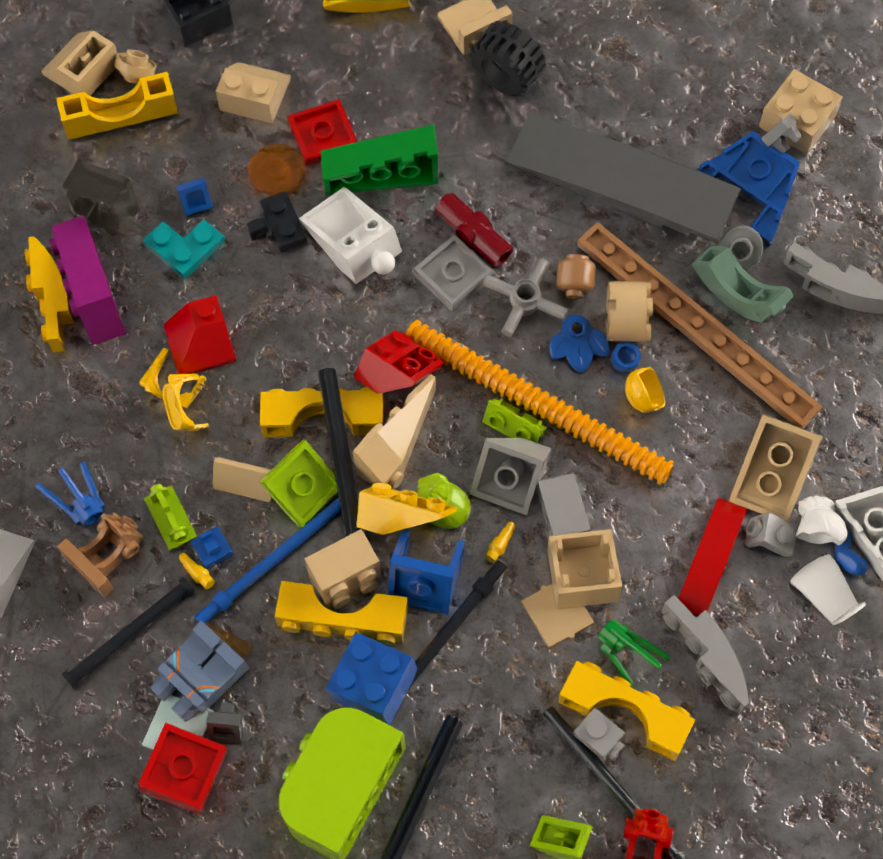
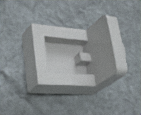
(771, 533)
(601, 736)

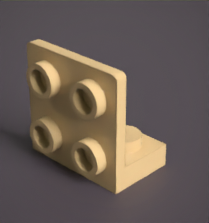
(470, 19)

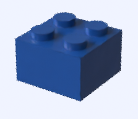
(372, 678)

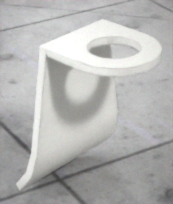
(827, 589)

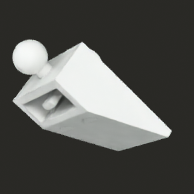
(353, 235)

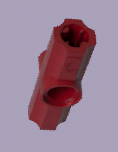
(474, 229)

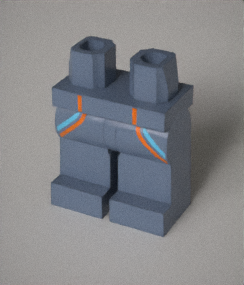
(199, 671)

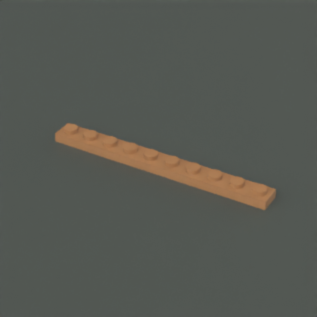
(702, 328)

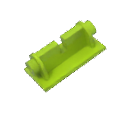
(505, 419)
(169, 516)

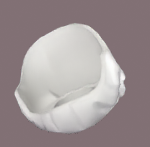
(820, 522)

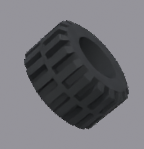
(507, 58)

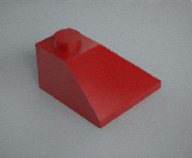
(199, 337)

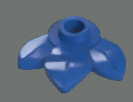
(578, 347)

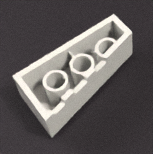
(865, 523)

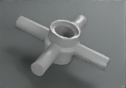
(525, 287)

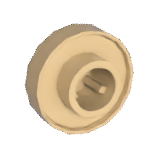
(134, 65)

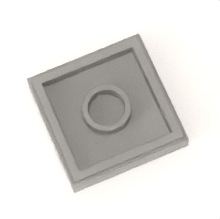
(452, 272)

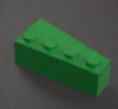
(383, 162)

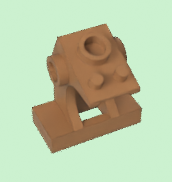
(89, 564)

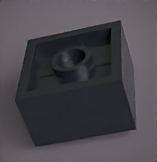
(196, 18)

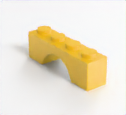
(91, 115)
(286, 410)
(379, 620)
(590, 689)

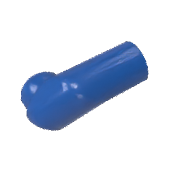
(850, 560)

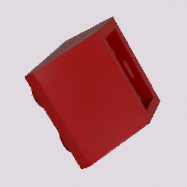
(395, 363)

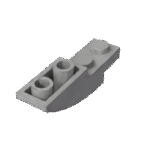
(825, 280)
(718, 661)

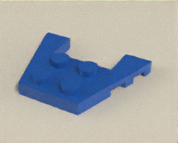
(761, 174)

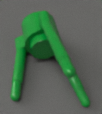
(618, 637)

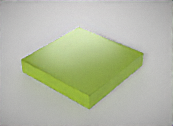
(301, 483)

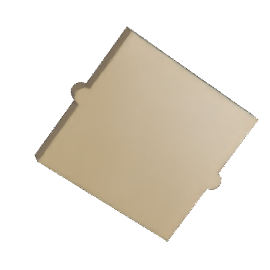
(553, 623)

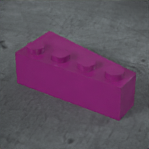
(86, 280)

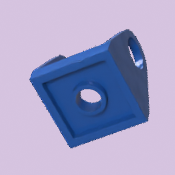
(438, 579)

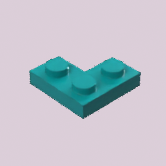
(185, 253)

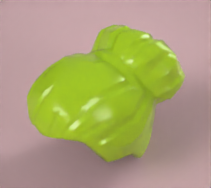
(437, 486)

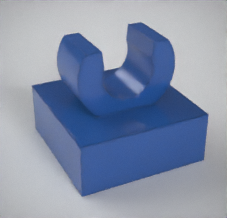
(194, 196)
(212, 547)

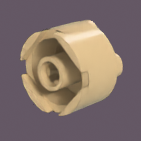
(629, 311)

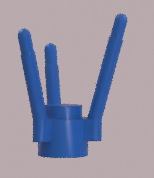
(86, 508)

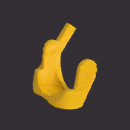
(150, 381)
(171, 397)

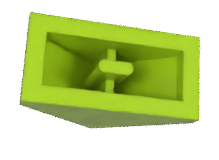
(561, 837)

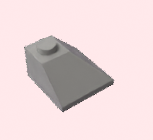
(510, 472)

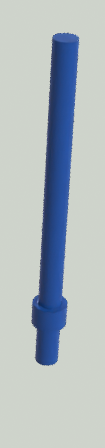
(223, 599)

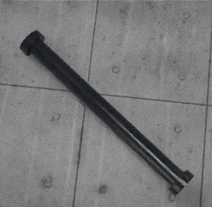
(128, 632)

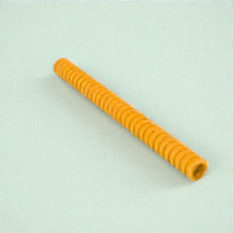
(541, 403)

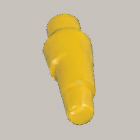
(500, 543)
(197, 571)

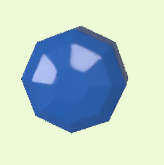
(625, 357)

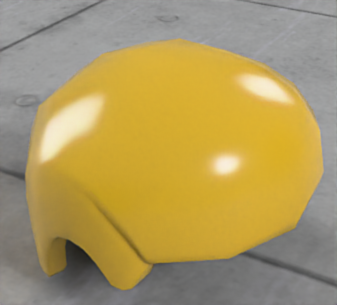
(644, 390)

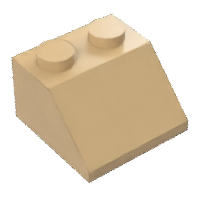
(251, 91)

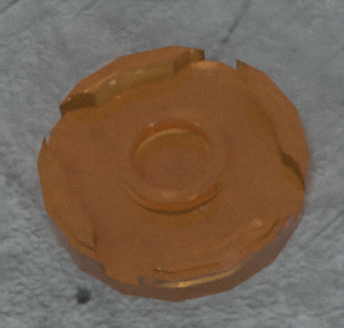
(276, 170)

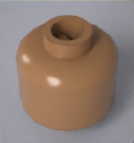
(575, 276)

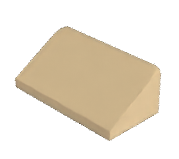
(239, 479)

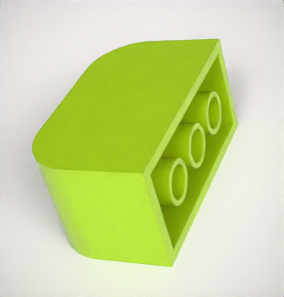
(338, 779)

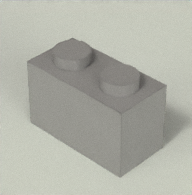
(563, 505)

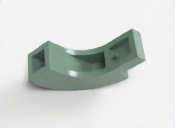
(737, 288)

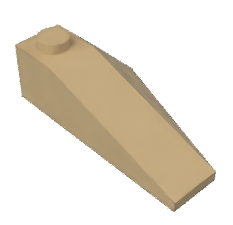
(387, 448)

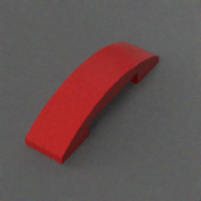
(711, 556)

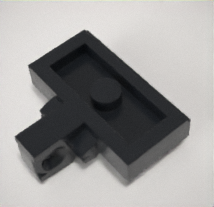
(278, 222)

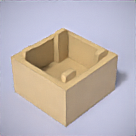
(584, 569)

